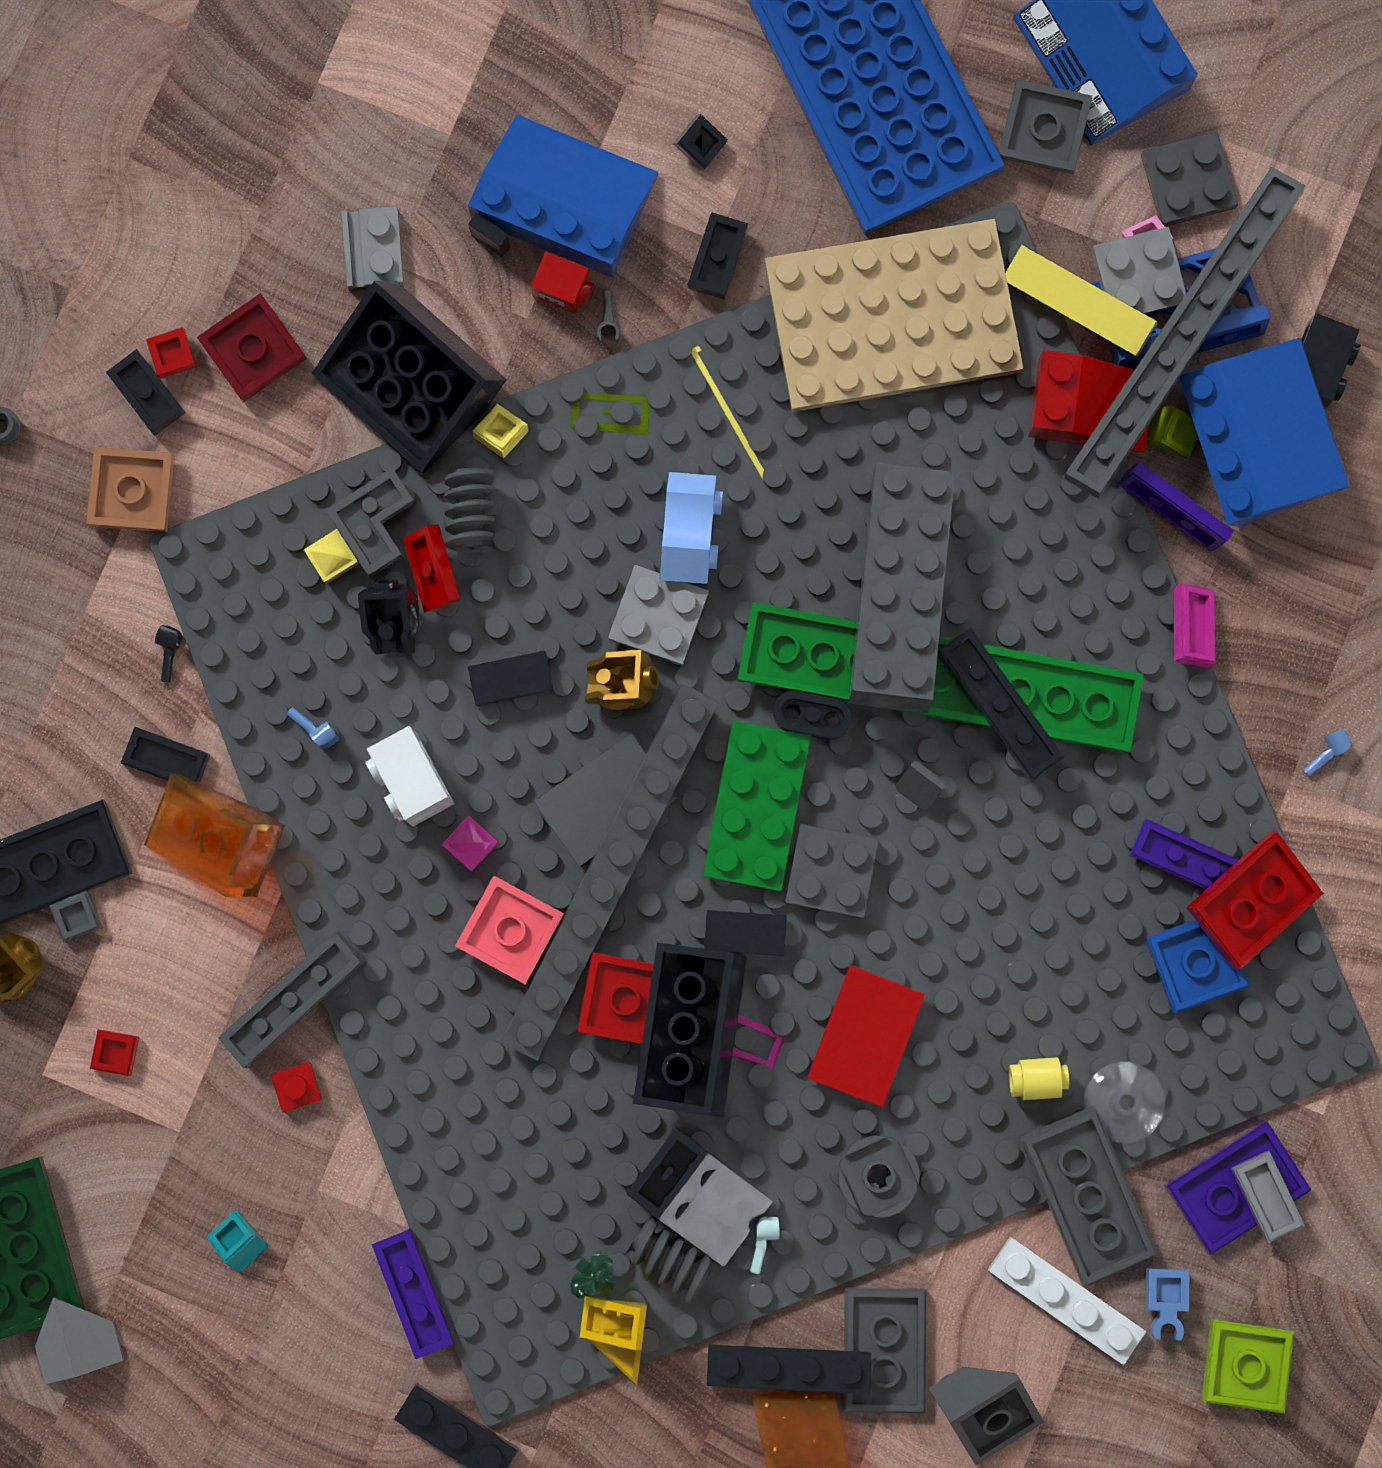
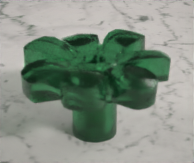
(593, 1276)

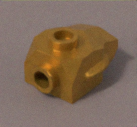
(621, 680)
(19, 966)

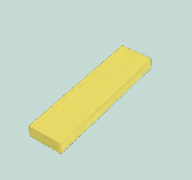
(1080, 300)

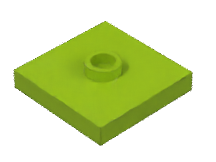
(1247, 1366)

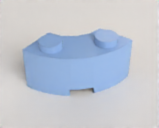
(688, 528)

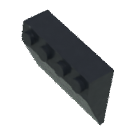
(407, 374)

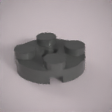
(901, 1182)

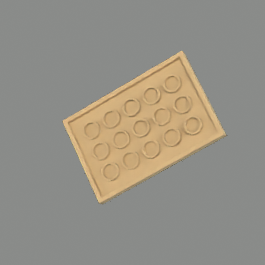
(893, 315)

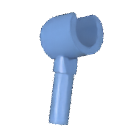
(323, 736)
(1337, 743)

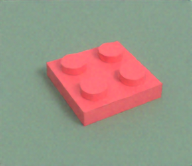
(509, 930)

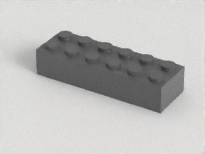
(902, 588)

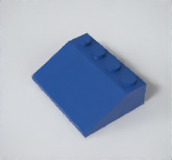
(563, 194)
(1264, 432)

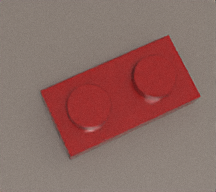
(431, 568)

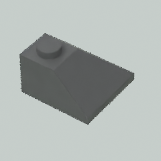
(986, 1409)

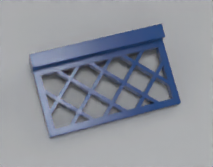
(1230, 328)

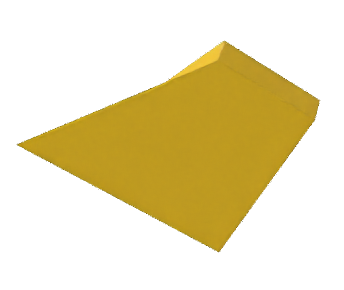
(616, 1331)

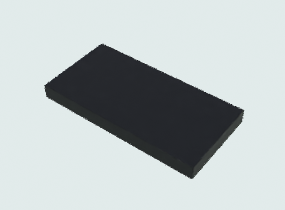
(59, 860)

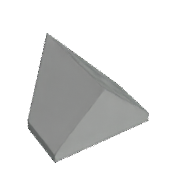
(75, 1343)

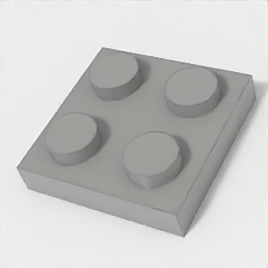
(1141, 271)
(658, 615)

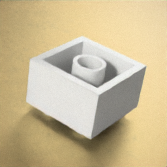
(409, 776)

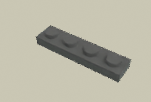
(291, 999)

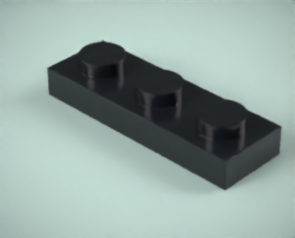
(454, 1431)

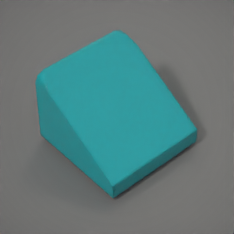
(237, 1241)

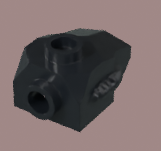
(389, 616)

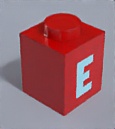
(562, 283)

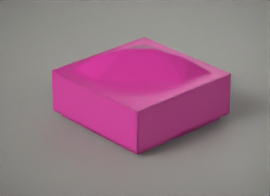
(470, 843)

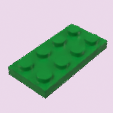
(756, 806)

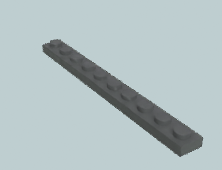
(1184, 333)
(609, 872)

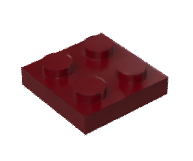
(251, 347)

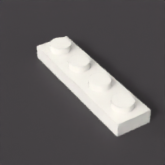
(1066, 1300)

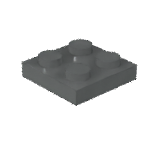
(1045, 126)
(1189, 179)
(831, 871)

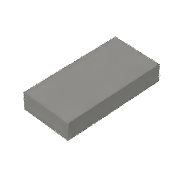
(1267, 1197)

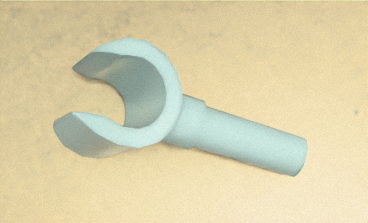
(767, 1229)

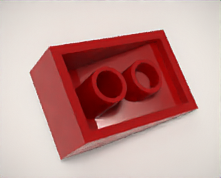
(1074, 396)

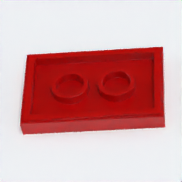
(1255, 900)
(866, 1036)

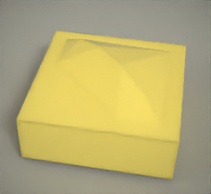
(500, 431)
(331, 556)

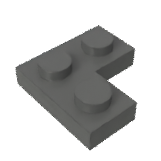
(361, 520)

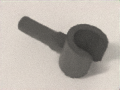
(608, 317)

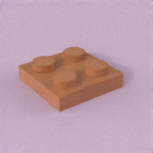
(130, 489)

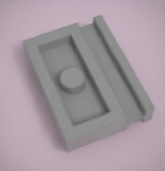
(372, 246)

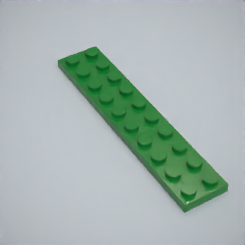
(1067, 697)

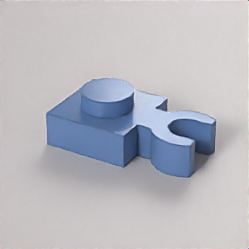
(1167, 1293)

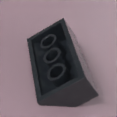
(690, 1029)

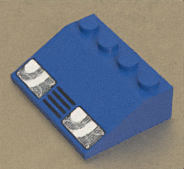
(1108, 51)

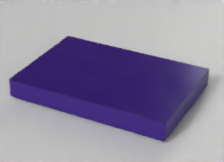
(1212, 1196)

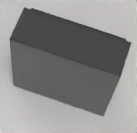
(76, 916)

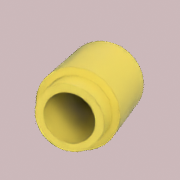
(1038, 1079)

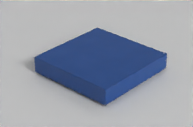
(1192, 967)

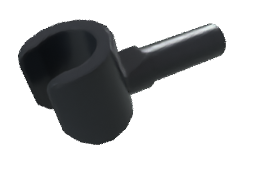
(171, 640)

